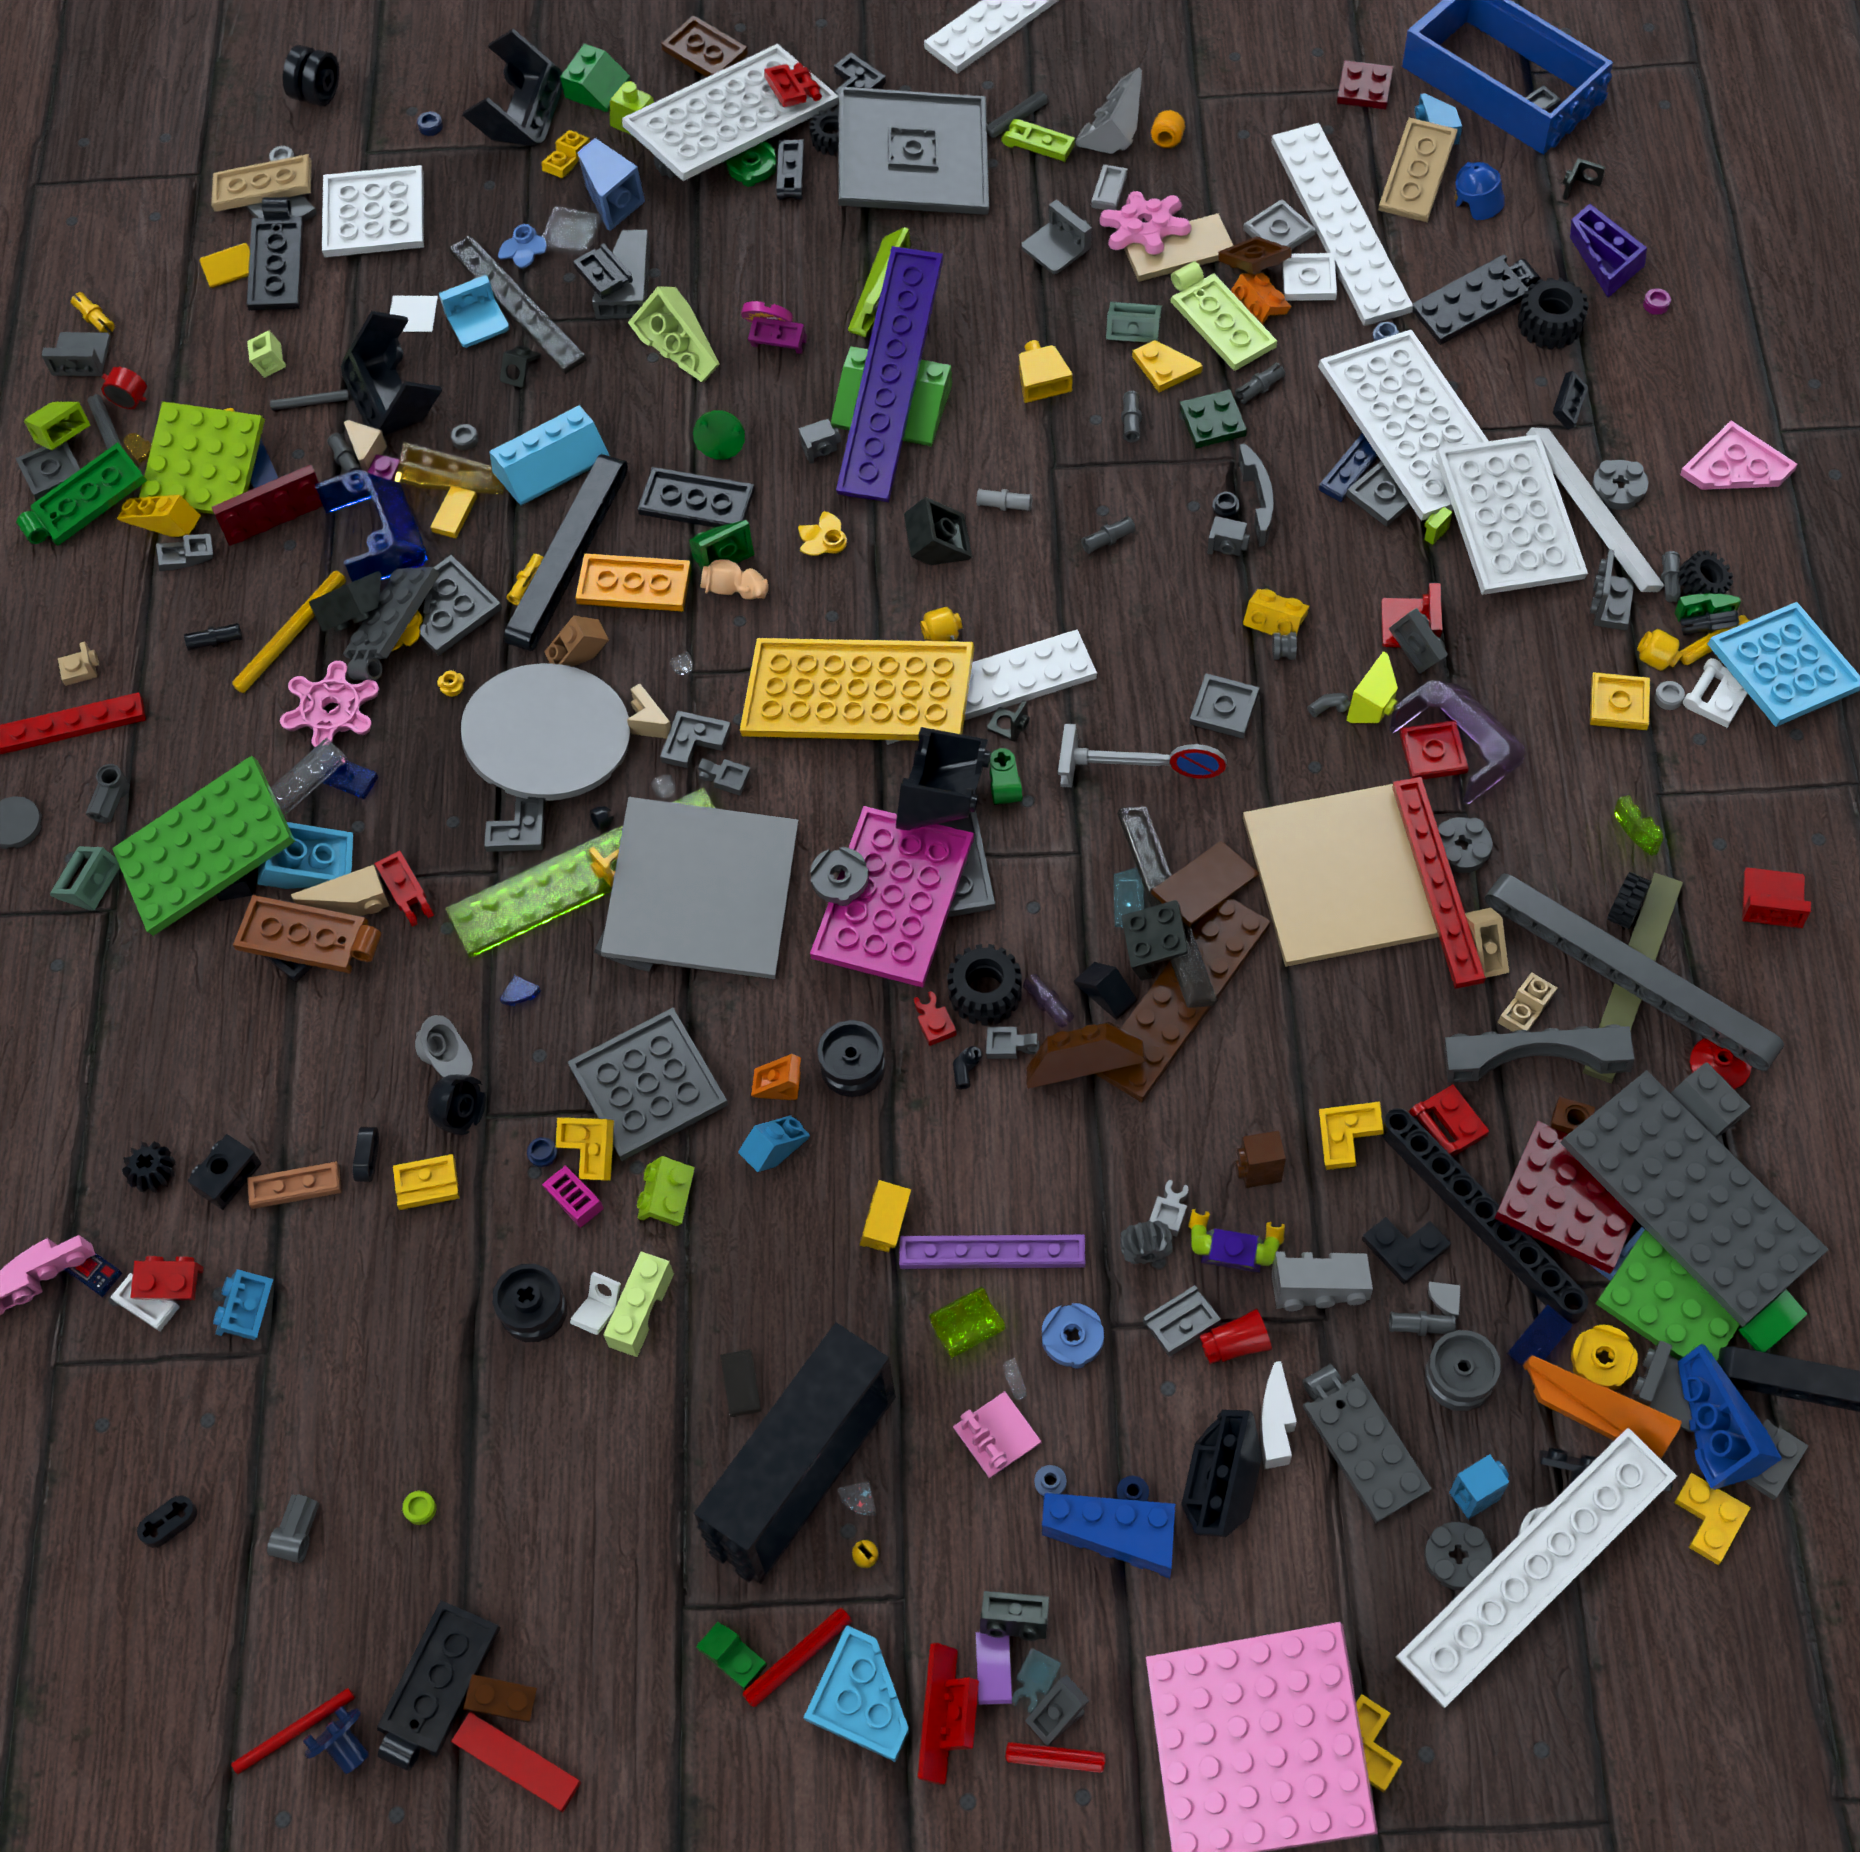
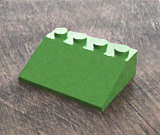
(927, 404)

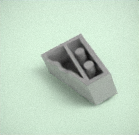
(1321, 1280)

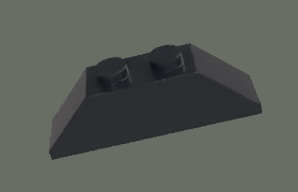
(1223, 1474)

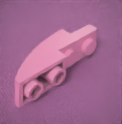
(42, 1261)

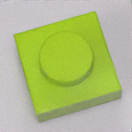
(1437, 525)

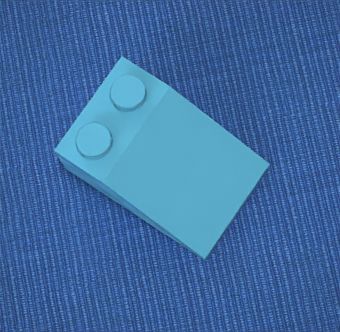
(311, 860)

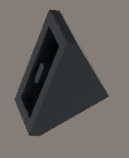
(1106, 988)

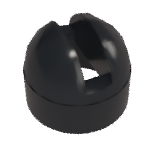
(600, 817)

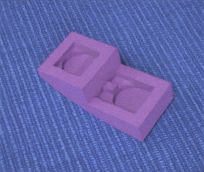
(993, 1669)

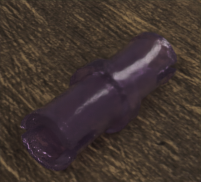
(1048, 1000)

